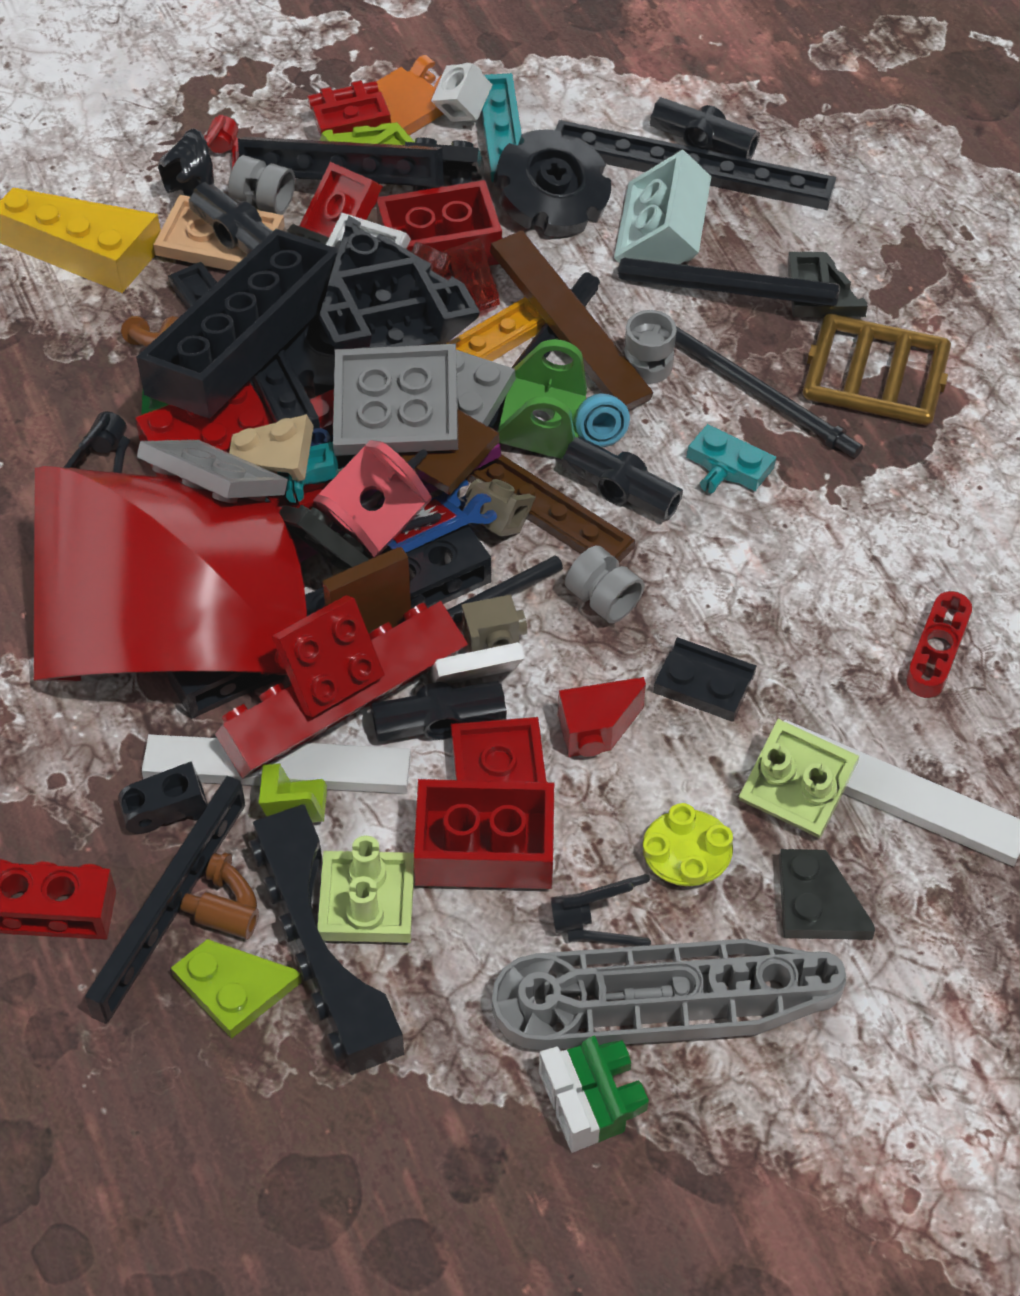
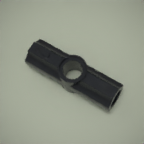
(704, 128)
(232, 222)
(622, 478)
(437, 708)

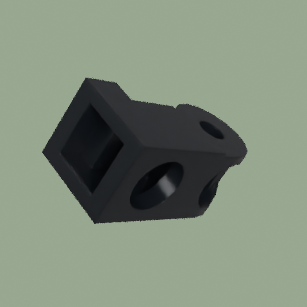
(162, 799)

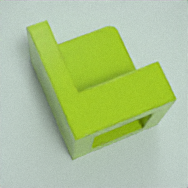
(280, 794)

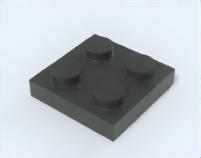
(315, 530)

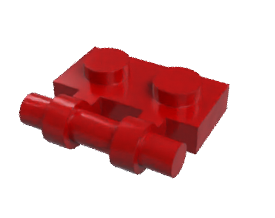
(349, 107)

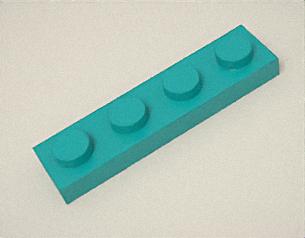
(500, 118)

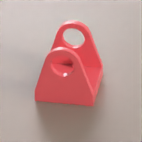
(380, 469)

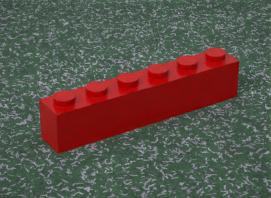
(278, 722)

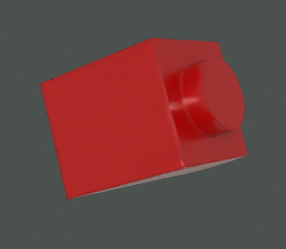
(598, 714)

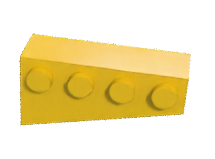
(80, 235)

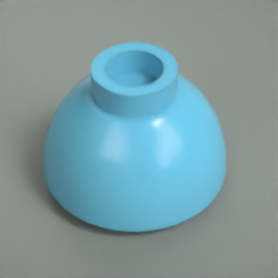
(602, 419)

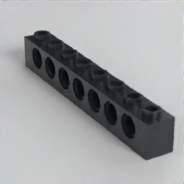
(436, 574)

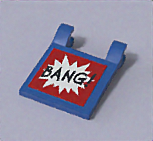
(451, 518)

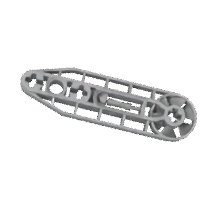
(648, 989)

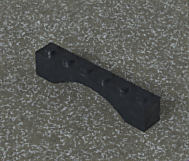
(359, 1015)

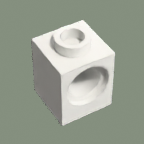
(461, 92)

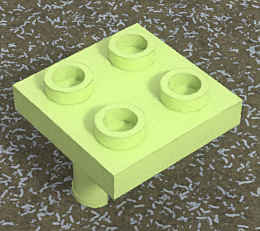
(799, 778)
(366, 894)

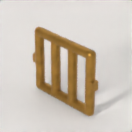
(888, 404)

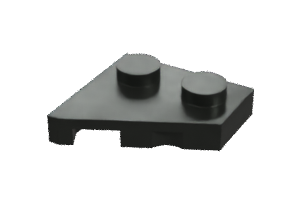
(818, 899)

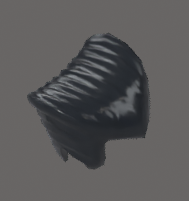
(187, 164)

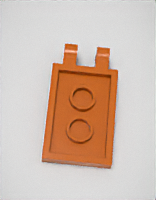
(410, 95)

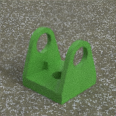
(544, 388)

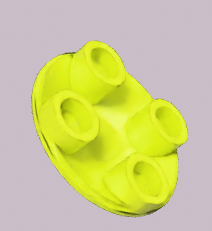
(687, 846)

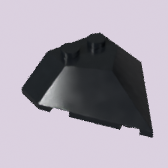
(390, 296)

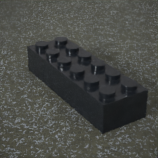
(238, 324)

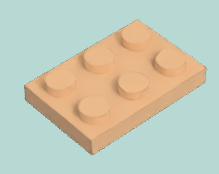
(193, 240)

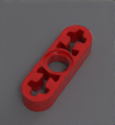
(941, 659)

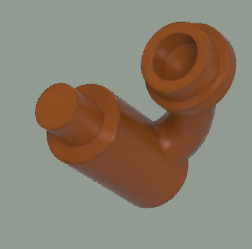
(137, 330)
(221, 913)

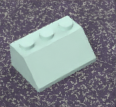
(665, 212)

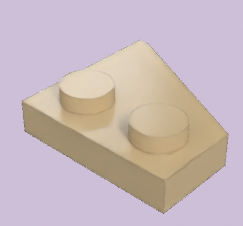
(277, 446)

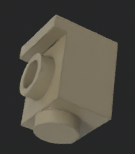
(509, 507)
(492, 623)

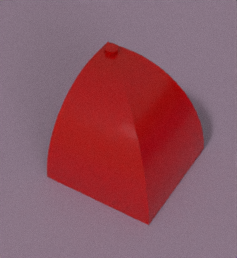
(156, 577)

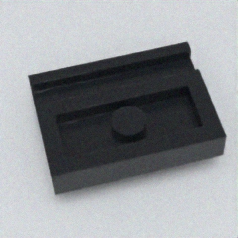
(704, 679)

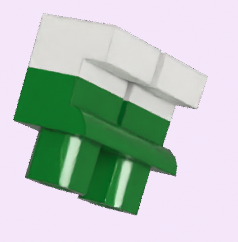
(585, 1093)

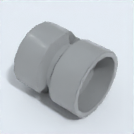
(260, 184)
(650, 344)
(610, 588)

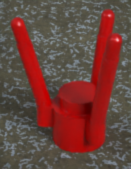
(223, 136)

